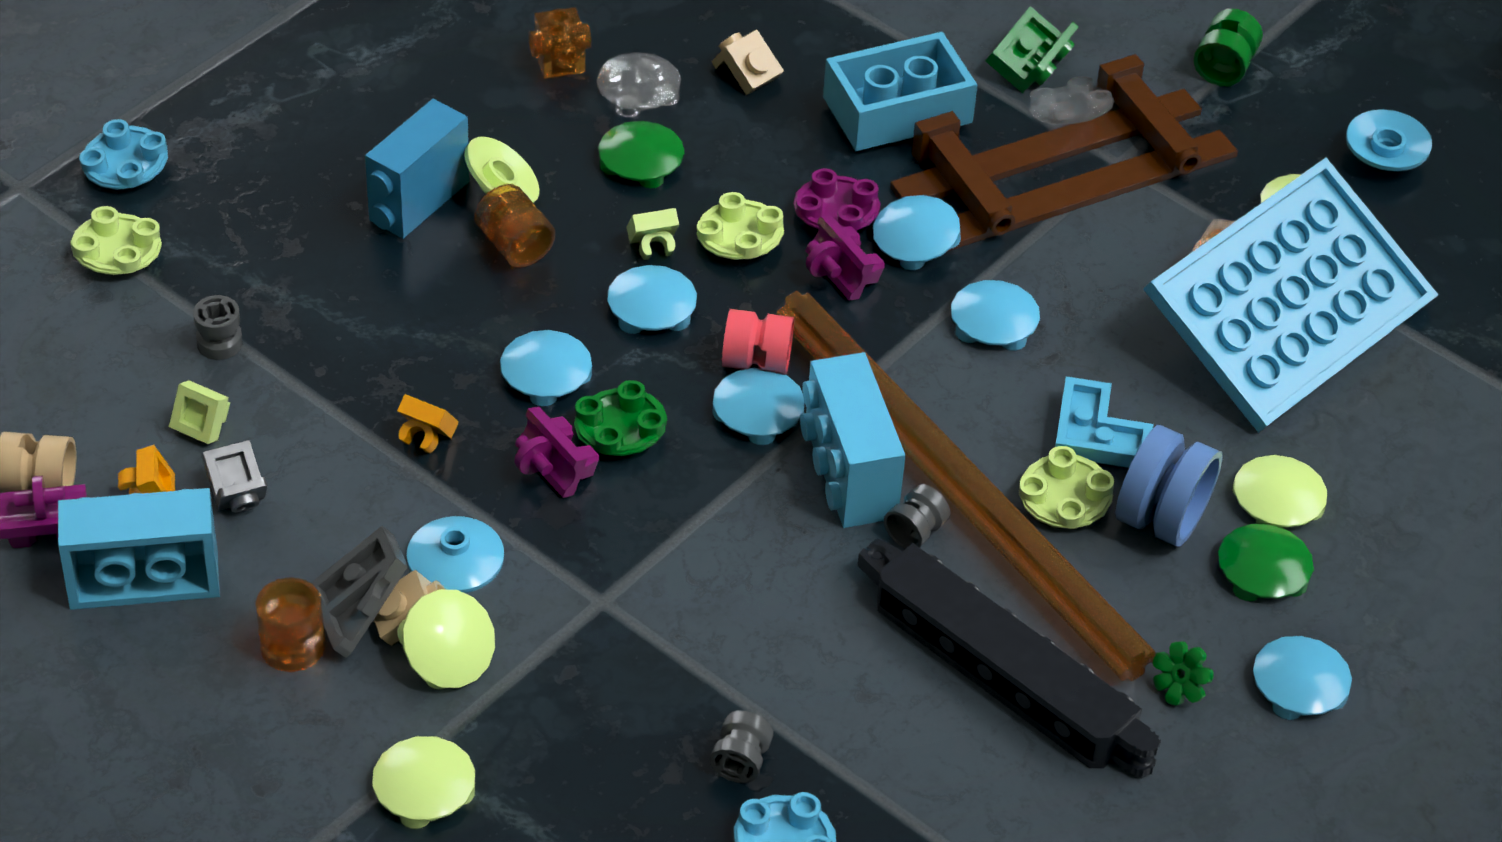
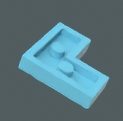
(1088, 429)

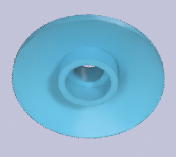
(1388, 140)
(456, 553)

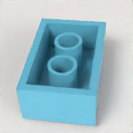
(892, 86)
(852, 439)
(138, 548)

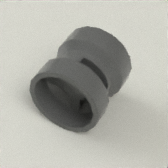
(218, 327)
(922, 511)
(740, 749)

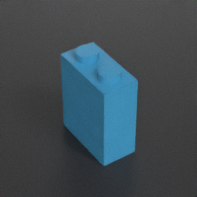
(417, 168)

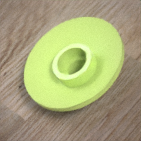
(498, 164)

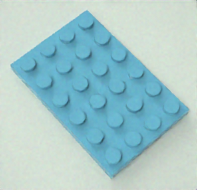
(1290, 293)

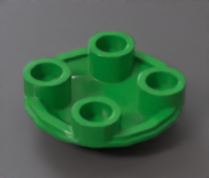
(641, 152)
(620, 420)
(1265, 562)

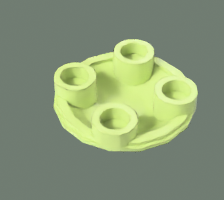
(740, 227)
(116, 242)
(1066, 489)
(1280, 491)
(447, 638)
(423, 780)

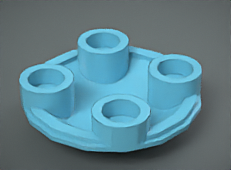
(124, 156)
(916, 230)
(652, 299)
(995, 314)
(546, 365)
(758, 404)
(1302, 677)
(783, 820)

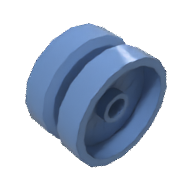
(1168, 485)

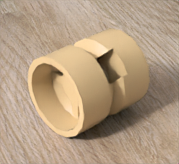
(25, 457)

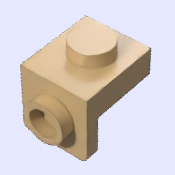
(748, 60)
(400, 601)

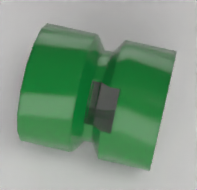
(1228, 47)

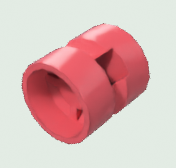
(757, 341)

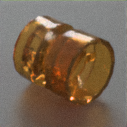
(514, 225)
(290, 624)

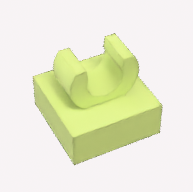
(653, 227)
(199, 412)

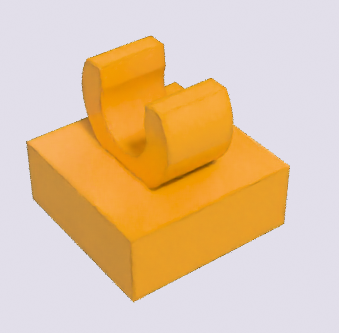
(425, 418)
(150, 474)

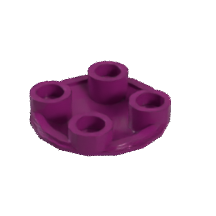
(844, 198)

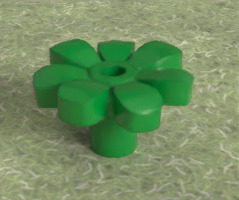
(1182, 673)

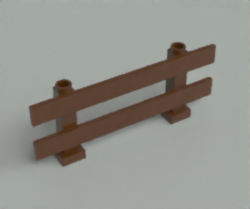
(1139, 113)

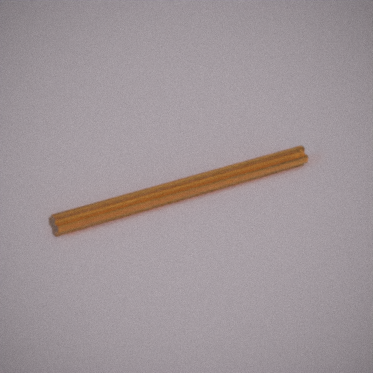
(984, 504)

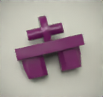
(839, 256)
(549, 449)
(33, 511)

